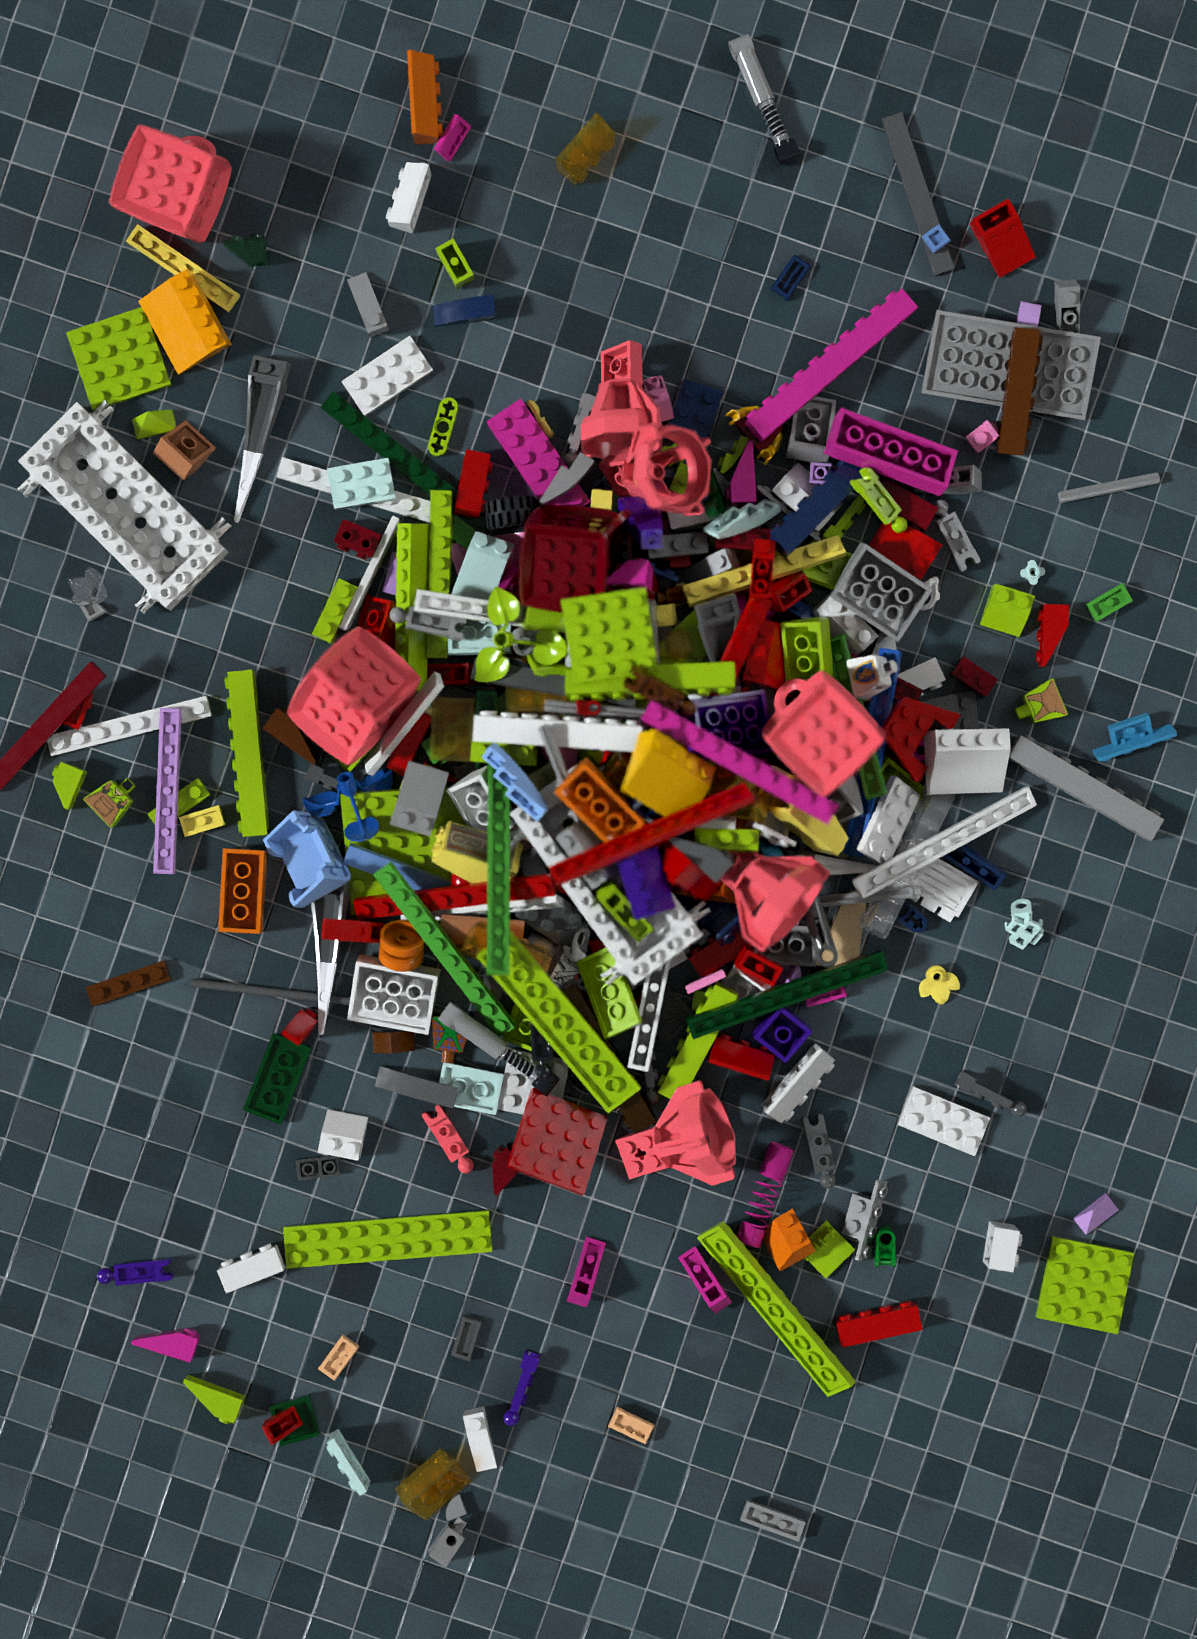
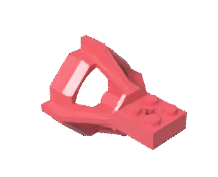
(619, 404)
(642, 474)
(785, 902)
(681, 1140)

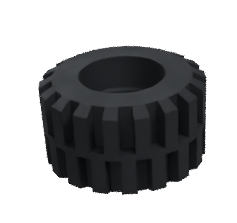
(509, 512)

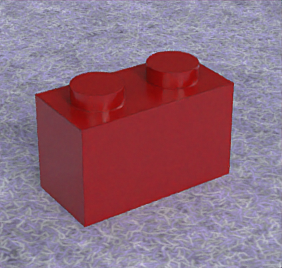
(789, 591)
(758, 965)

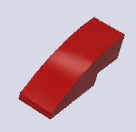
(409, 745)

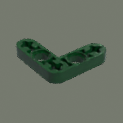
(716, 503)

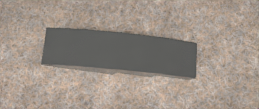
(416, 1087)

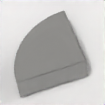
(93, 611)
(455, 1508)

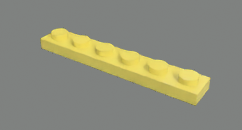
(176, 263)

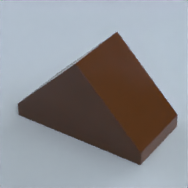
(393, 1041)

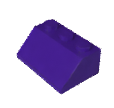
(646, 883)

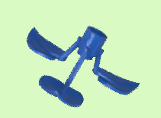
(324, 803)

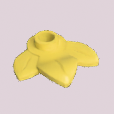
(939, 987)

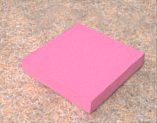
(700, 983)

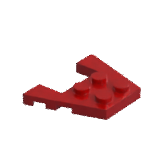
(908, 726)

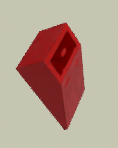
(1002, 238)

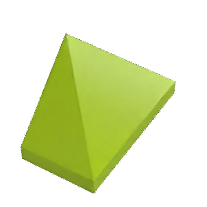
(154, 423)

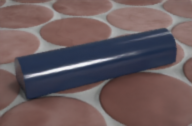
(976, 866)

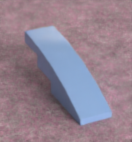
(520, 787)

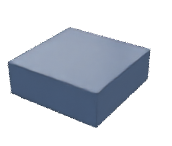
(936, 238)

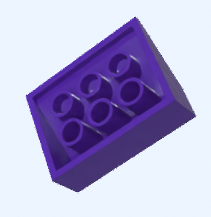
(735, 720)

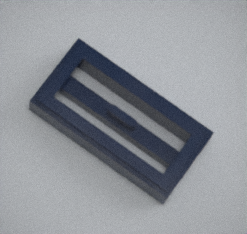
(780, 292)

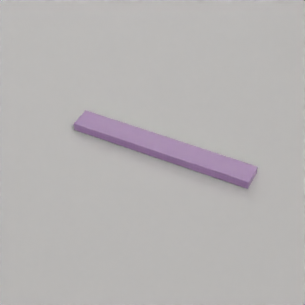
(167, 791)

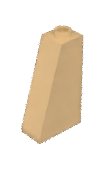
(845, 933)

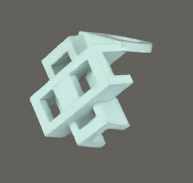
(1023, 918)

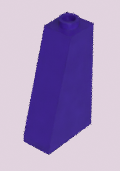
(643, 522)

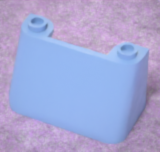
(309, 856)

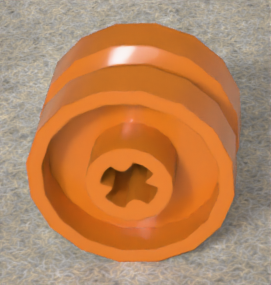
(401, 946)

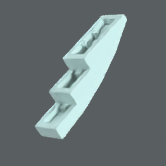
(739, 521)

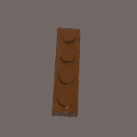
(128, 983)

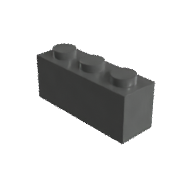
(678, 546)

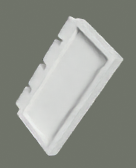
(944, 888)

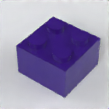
(782, 1032)

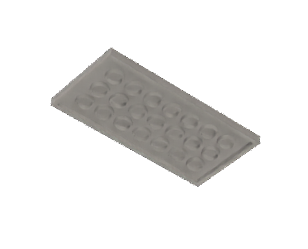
(972, 356)

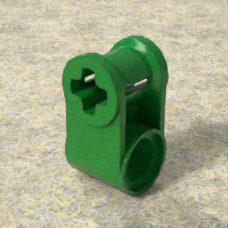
(885, 1251)

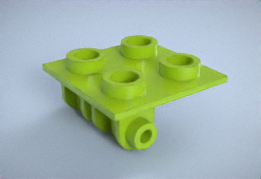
(830, 1249)

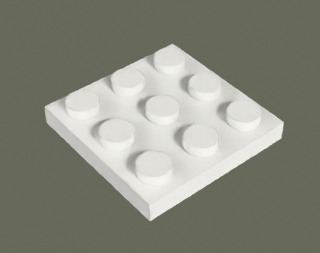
(517, 1088)

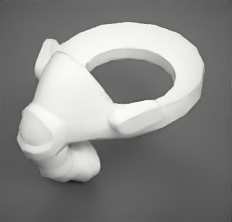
(935, 595)
(578, 952)

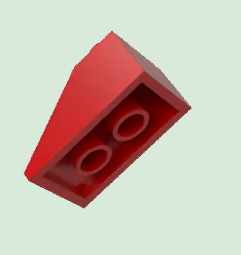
(908, 549)

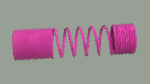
(775, 1167)

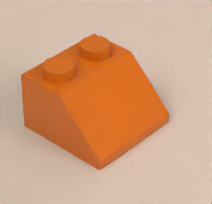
(787, 1240)

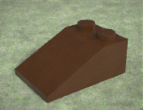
(287, 732)

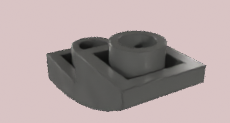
(532, 863)
(317, 1167)

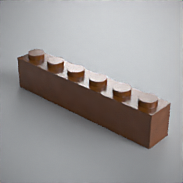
(1018, 391)

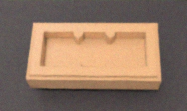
(338, 1357)
(631, 1425)

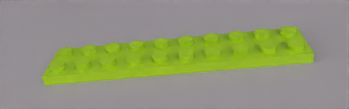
(564, 1027)
(387, 1239)
(776, 1309)

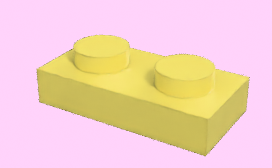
(202, 821)

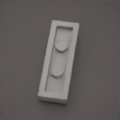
(772, 1520)

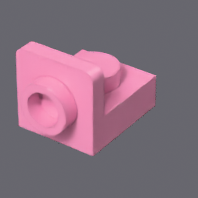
(983, 436)

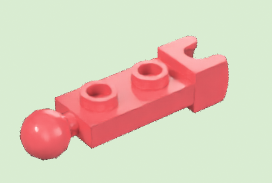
(449, 1139)

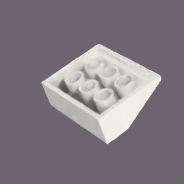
(966, 760)
(393, 997)
(797, 1083)

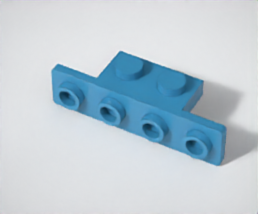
(1132, 735)

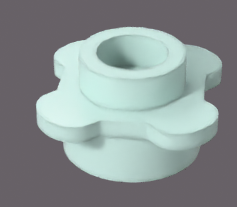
(1032, 578)

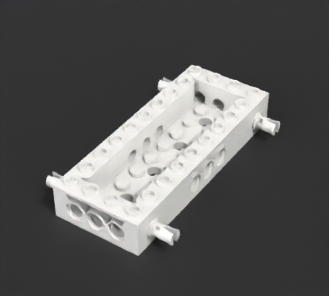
(113, 522)
(672, 928)

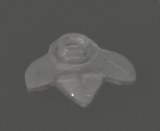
(86, 587)

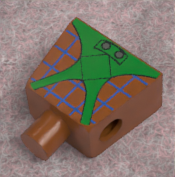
(447, 1040)

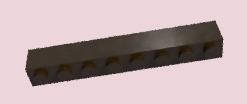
(635, 1109)

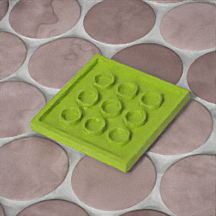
(118, 358)
(609, 634)
(1084, 1284)

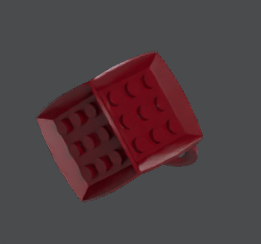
(568, 553)

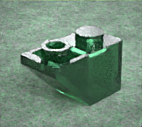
(251, 250)

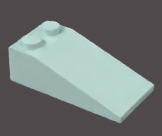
(483, 567)

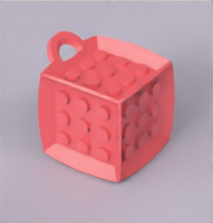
(171, 182)
(353, 695)
(822, 732)

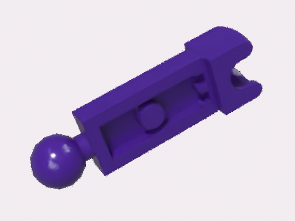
(136, 1272)
(528, 1364)

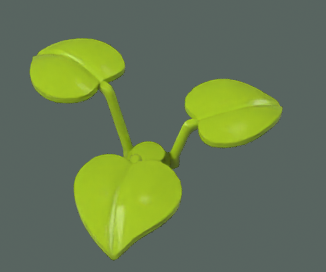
(490, 662)

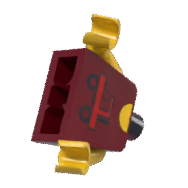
(764, 449)

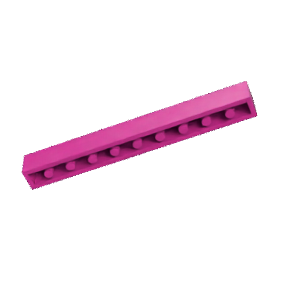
(831, 365)
(739, 762)

